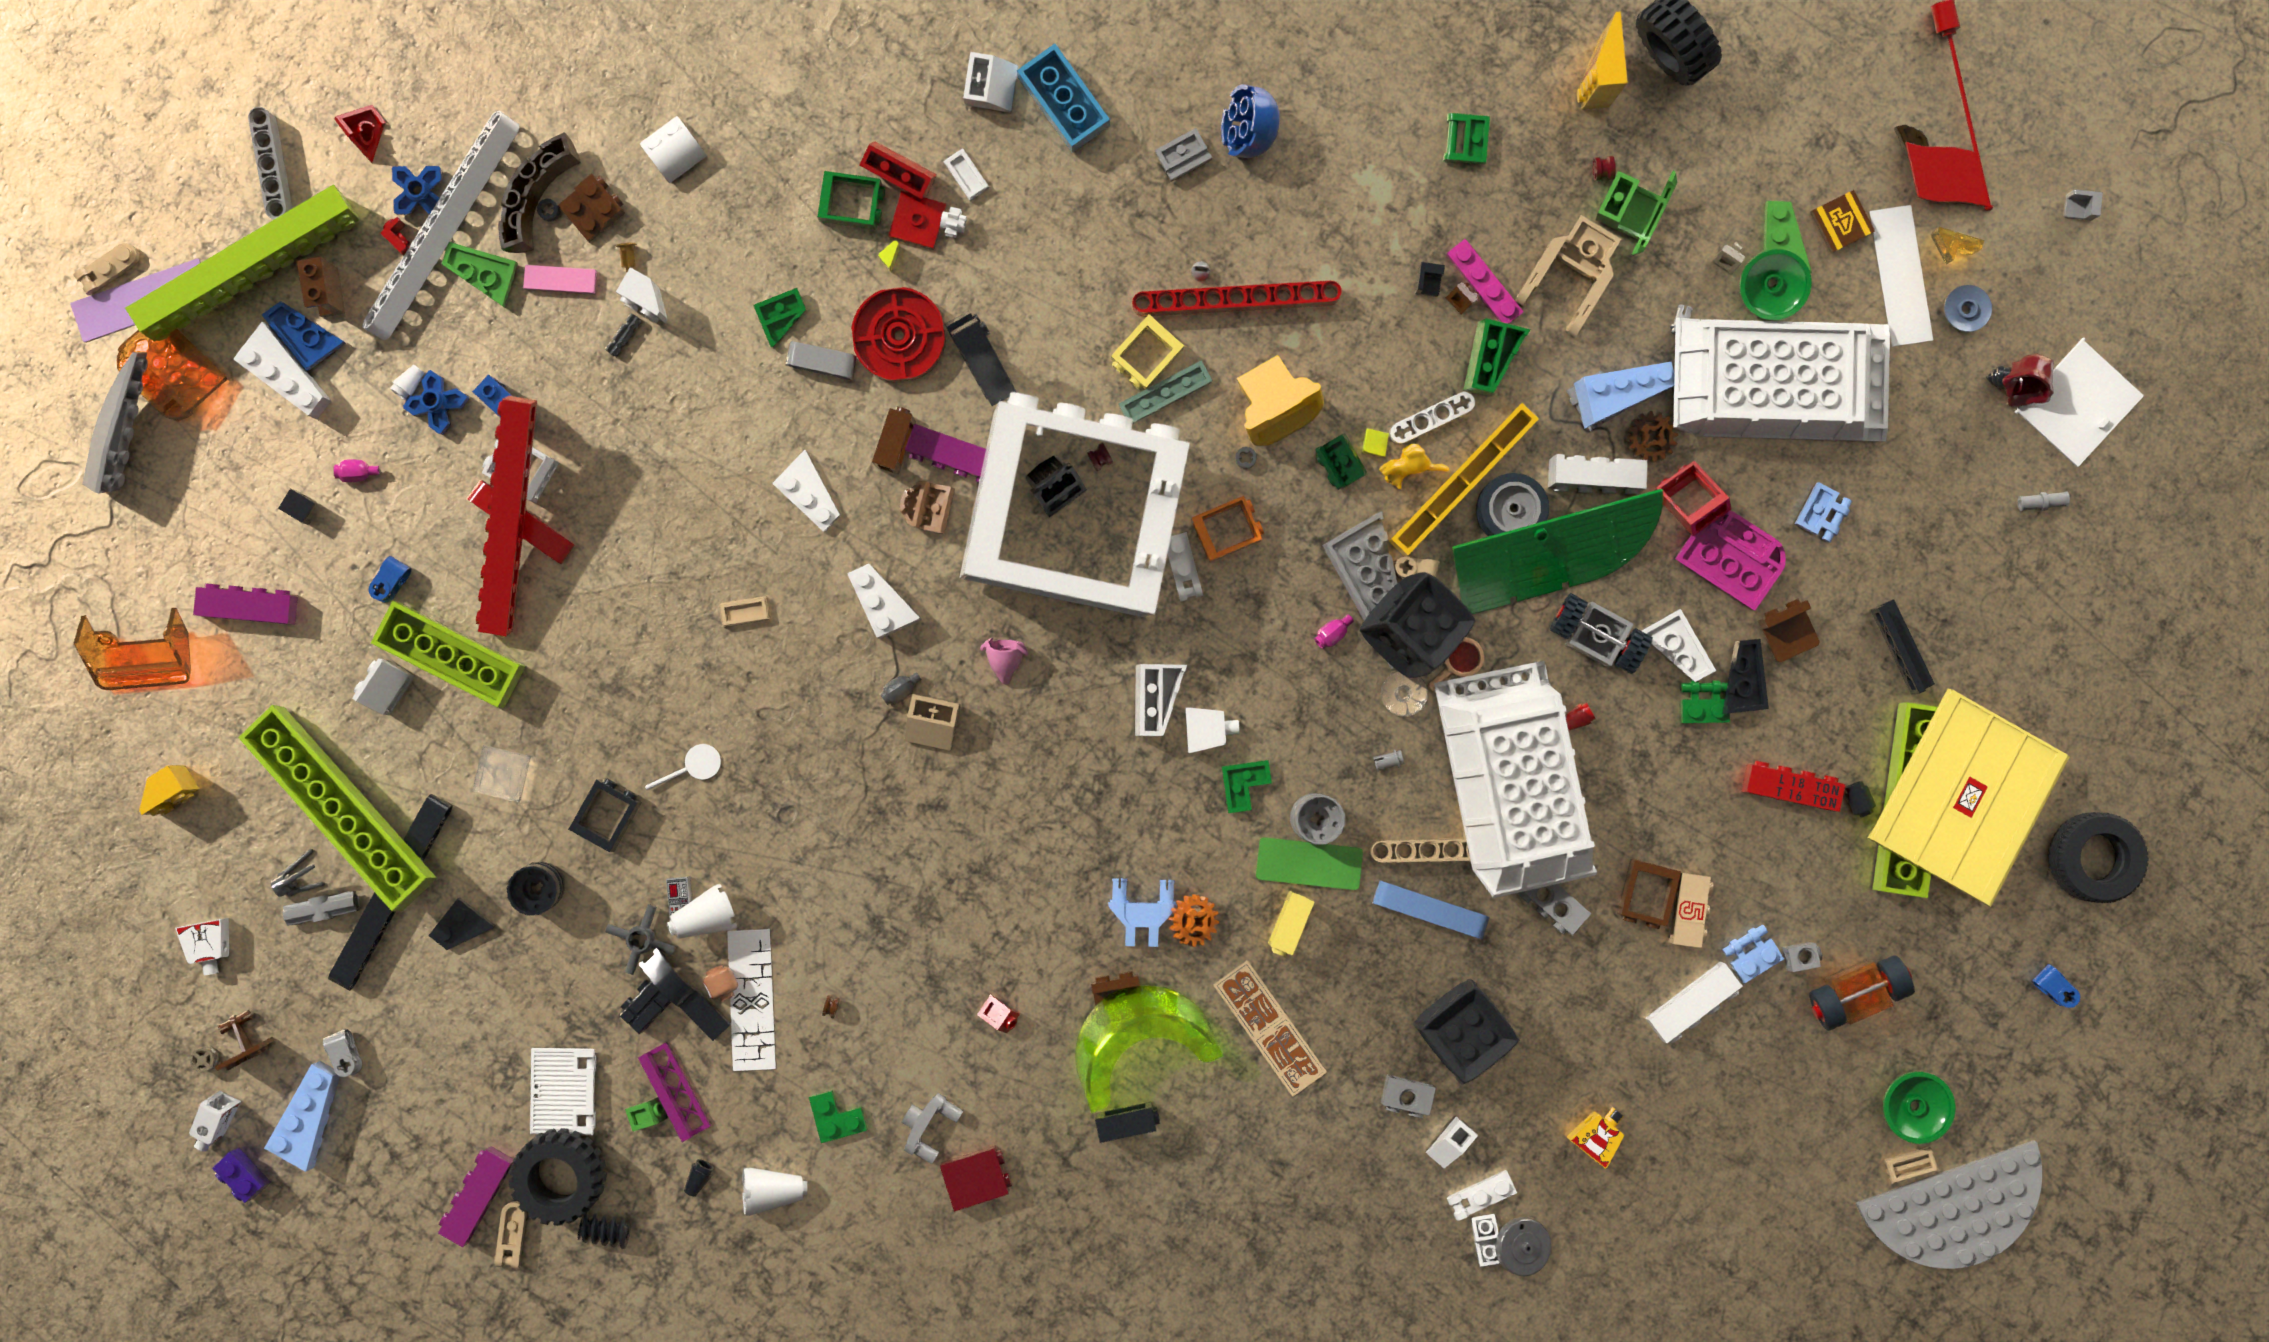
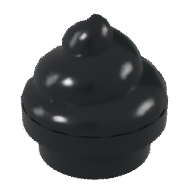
(1997, 375)

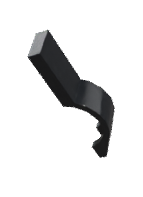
(685, 996)

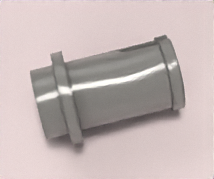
(1680, 314)
(1389, 760)

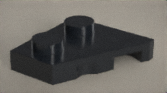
(459, 925)

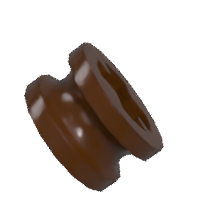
(830, 1006)

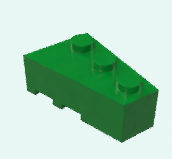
(1491, 354)

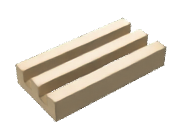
(1900, 1158)

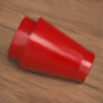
(1579, 717)

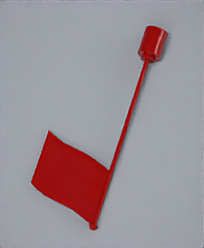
(1949, 172)

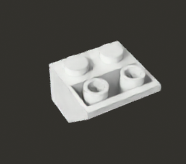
(990, 82)
(642, 293)
(383, 686)

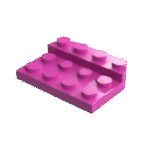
(1735, 558)

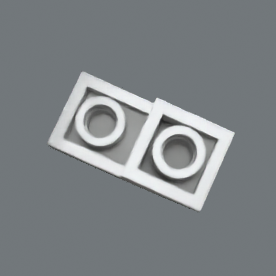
(1485, 1236)

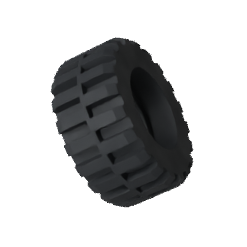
(1679, 40)
(541, 1201)

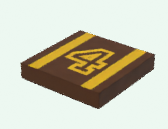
(1842, 221)

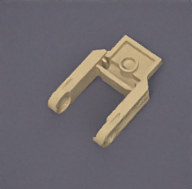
(1585, 251)

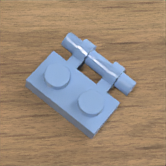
(1817, 509)
(1758, 959)

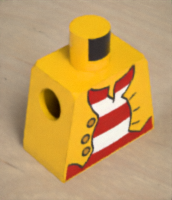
(1599, 1136)

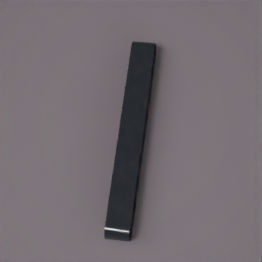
(377, 914)

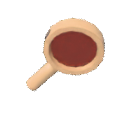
(1463, 662)

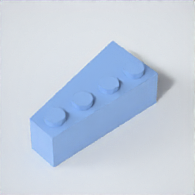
(1616, 391)
(303, 1122)

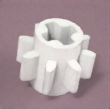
(953, 222)

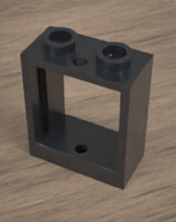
(595, 837)
(1126, 1121)

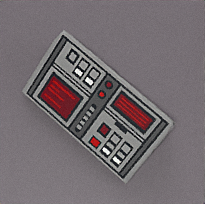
(679, 893)

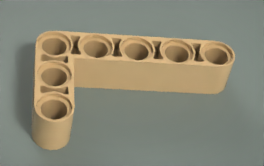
(1416, 850)

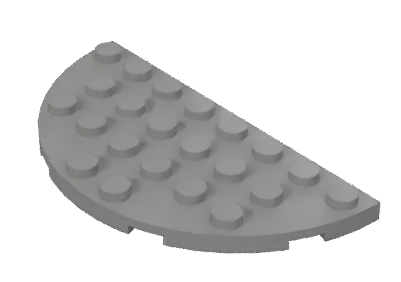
(1962, 1212)

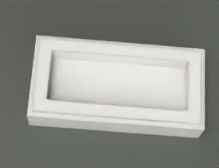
(966, 174)

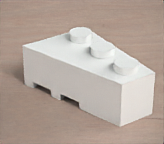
(881, 603)
(1155, 696)

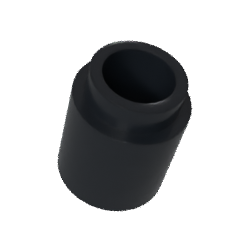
(1860, 799)

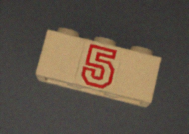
(1690, 910)

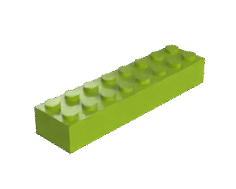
(1891, 871)

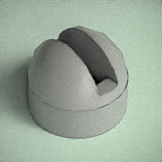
(1199, 275)

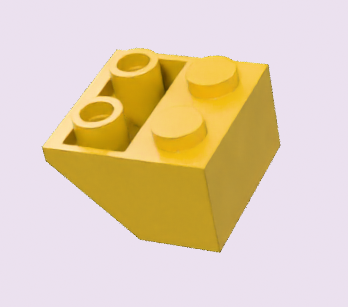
(166, 789)

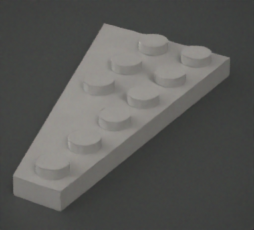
(1364, 563)

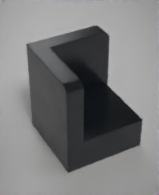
(1429, 279)
(297, 506)

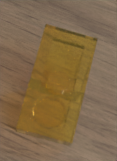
(1949, 241)

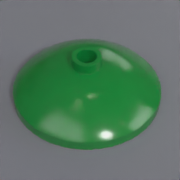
(1791, 286)
(1933, 1112)

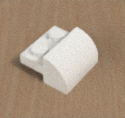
(673, 149)

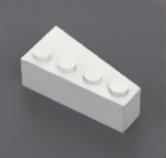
(276, 366)
(1597, 474)

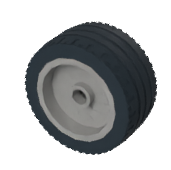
(1507, 489)

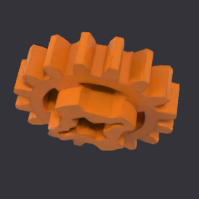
(1195, 920)

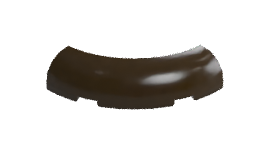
(527, 188)

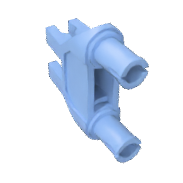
(1142, 914)

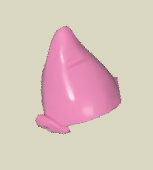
(1004, 657)

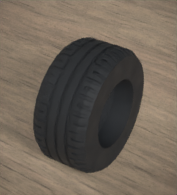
(2129, 864)

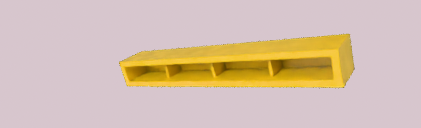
(1463, 480)

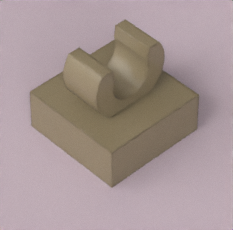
(1729, 257)

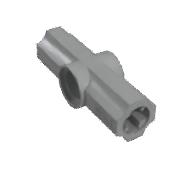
(321, 908)

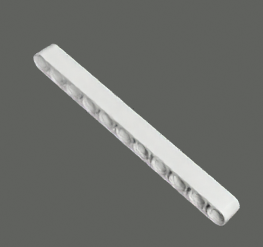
(440, 225)

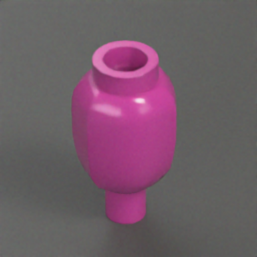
(354, 470)
(1333, 632)

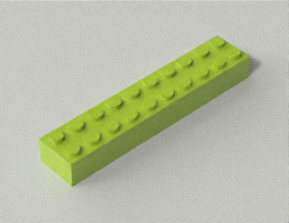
(242, 264)
(337, 808)

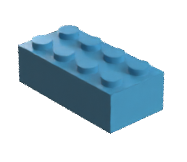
(1063, 98)

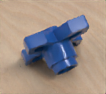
(407, 200)
(437, 413)

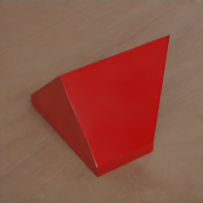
(363, 128)

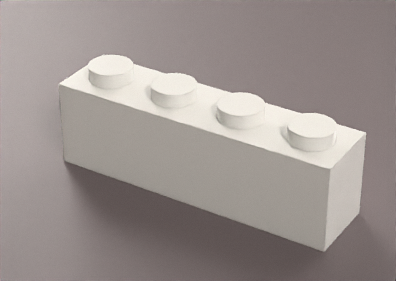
(1694, 1002)

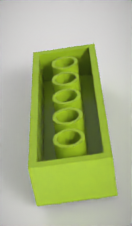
(448, 654)

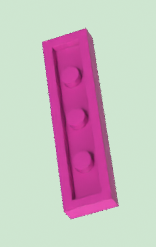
(1484, 282)

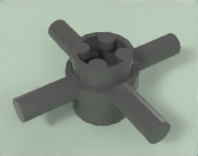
(632, 943)

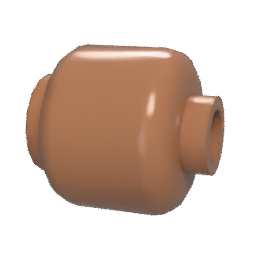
(720, 983)

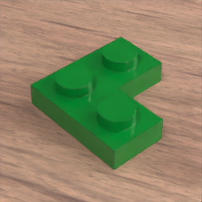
(1238, 780)
(831, 1123)

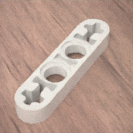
(1430, 415)

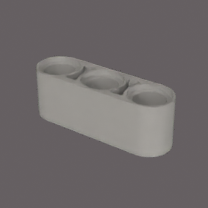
(821, 360)

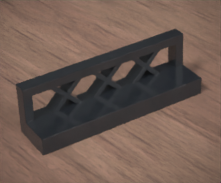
(1902, 647)

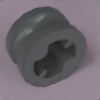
(1246, 450)

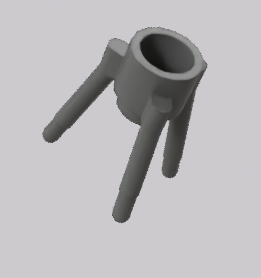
(286, 882)

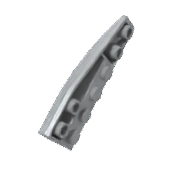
(114, 428)

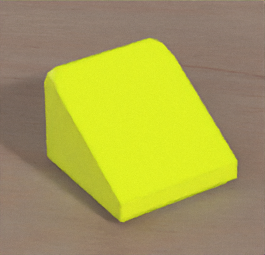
(889, 255)
(1375, 442)

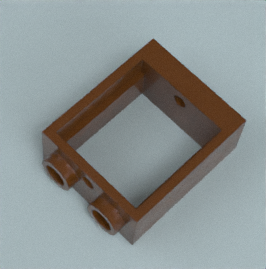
(893, 440)
(1634, 867)

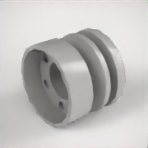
(1329, 825)

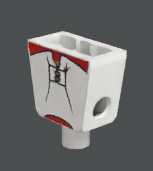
(205, 943)
(213, 1119)

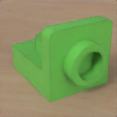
(646, 1114)

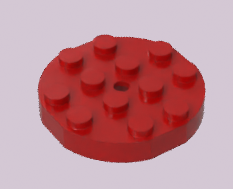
(896, 311)

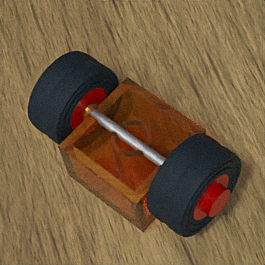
(1861, 992)

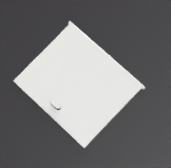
(2085, 403)

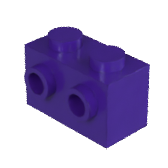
(241, 1175)

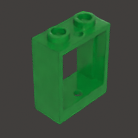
(827, 193)

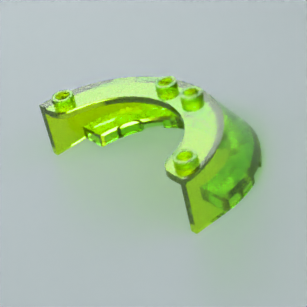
(1132, 1017)

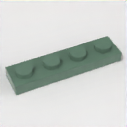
(1166, 392)

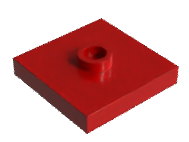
(917, 220)

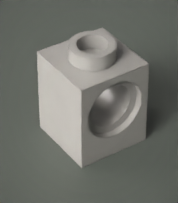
(1792, 953)

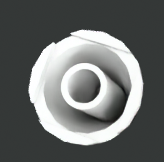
(703, 915)
(770, 1190)

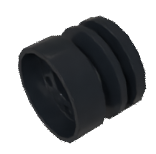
(522, 890)

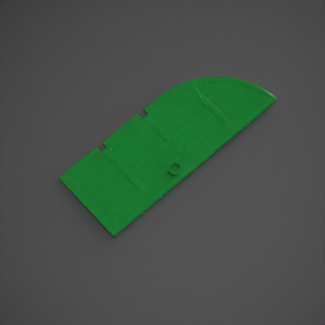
(1555, 551)

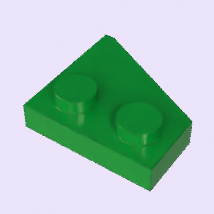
(779, 314)

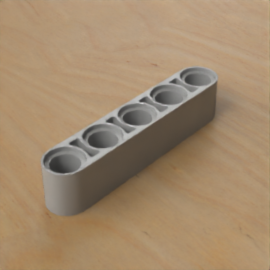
(264, 156)

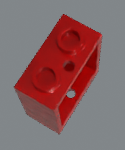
(1706, 514)

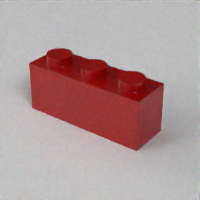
(898, 169)

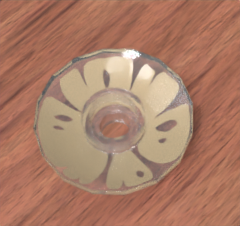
(1415, 698)

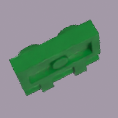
(1703, 710)

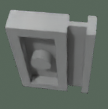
(1183, 154)

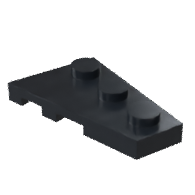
(1746, 679)

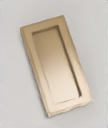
(744, 611)

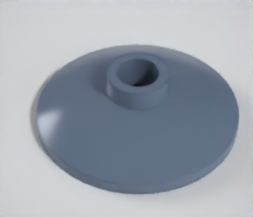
(1978, 304)

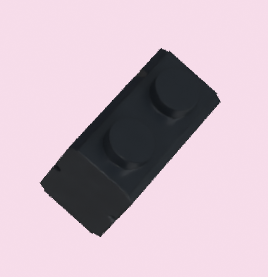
(644, 1007)

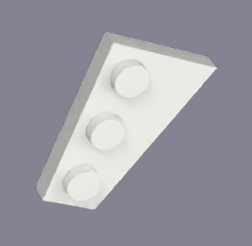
(806, 490)
(1680, 645)

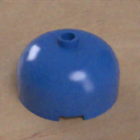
(1258, 118)

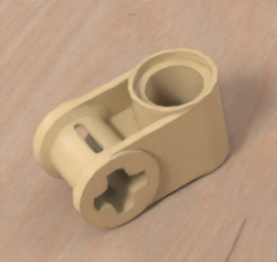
(1415, 566)

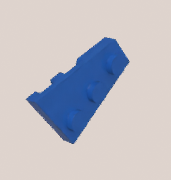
(302, 337)

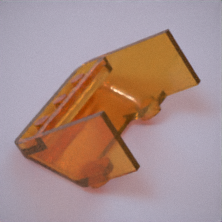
(135, 663)

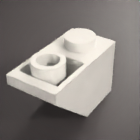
(1452, 1143)

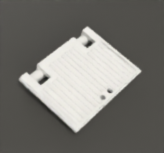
(562, 1090)

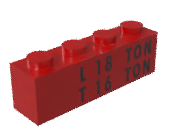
(1793, 787)

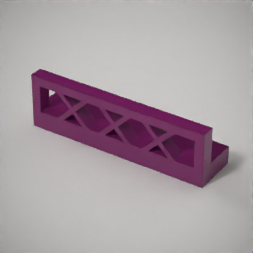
(666, 1096)

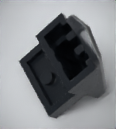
(1055, 484)

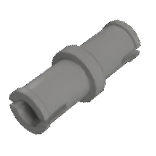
(2043, 501)

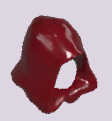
(2030, 381)

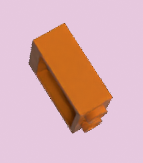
(1203, 535)

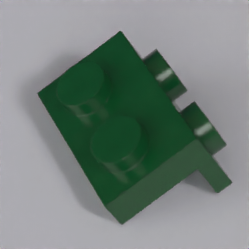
(1340, 462)

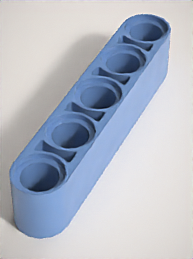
(1431, 909)

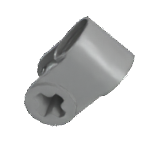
(342, 1050)

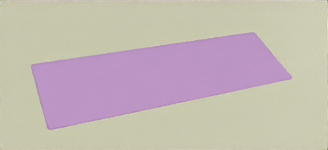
(106, 310)

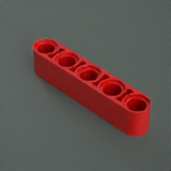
(534, 530)

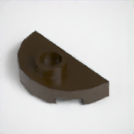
(1912, 135)

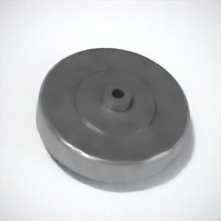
(1523, 1246)

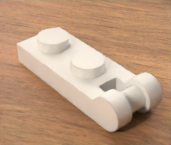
(1183, 566)
(1482, 1194)

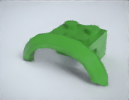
(1634, 208)

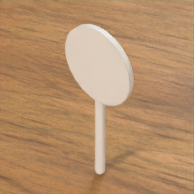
(701, 762)

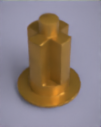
(627, 255)

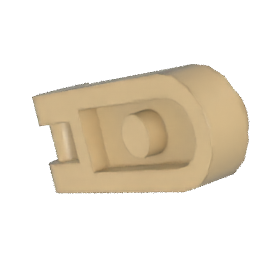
(107, 267)
(511, 1235)

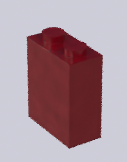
(975, 1177)

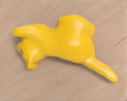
(1411, 462)

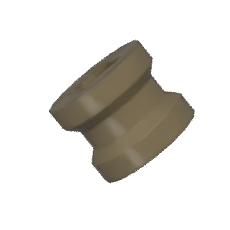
(199, 1059)

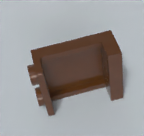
(321, 286)

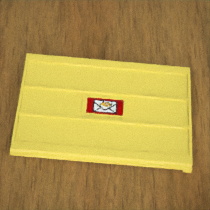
(1969, 797)

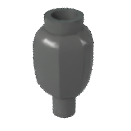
(899, 688)

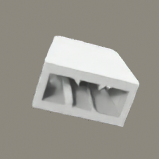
(1207, 728)

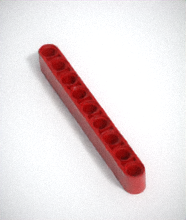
(1246, 291)

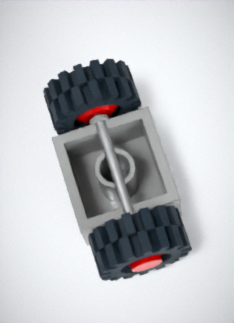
(1600, 634)

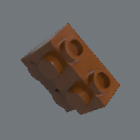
(592, 207)

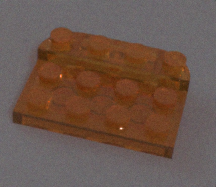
(176, 373)

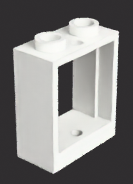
(539, 480)

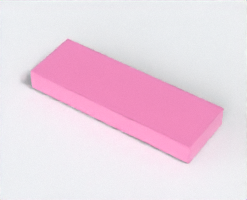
(560, 279)

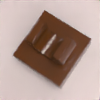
(1461, 297)

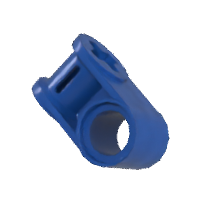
(389, 577)
(2054, 984)

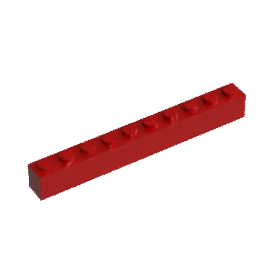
(507, 515)

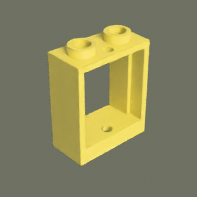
(1160, 333)
(1290, 924)

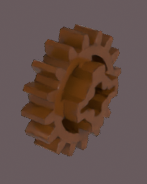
(1644, 431)

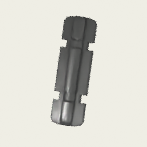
(623, 335)

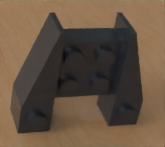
(972, 342)

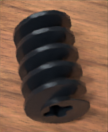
(604, 1231)

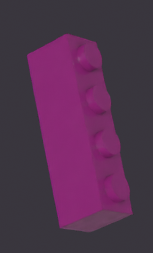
(945, 452)
(245, 605)
(476, 1196)

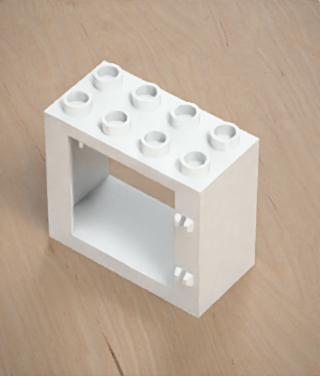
(995, 491)

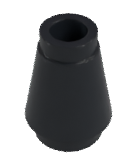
(698, 1176)

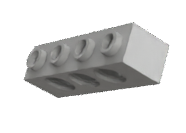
(1575, 912)

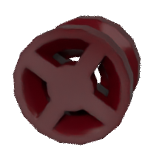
(1604, 168)
(1099, 456)

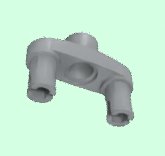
(919, 1119)

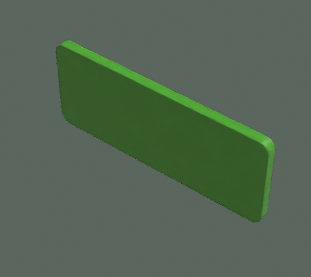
(1309, 863)

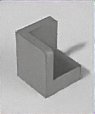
(2083, 204)

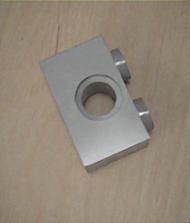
(1397, 1086)

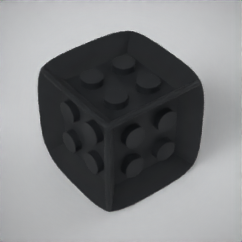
(1417, 625)
(1466, 1031)

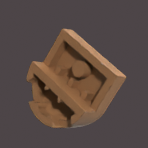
(927, 506)

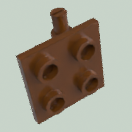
(235, 1022)

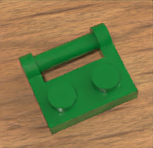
(1475, 138)

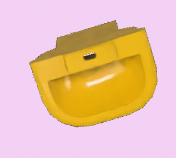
(1278, 402)

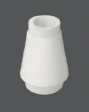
(407, 382)

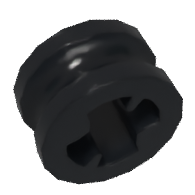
(548, 217)

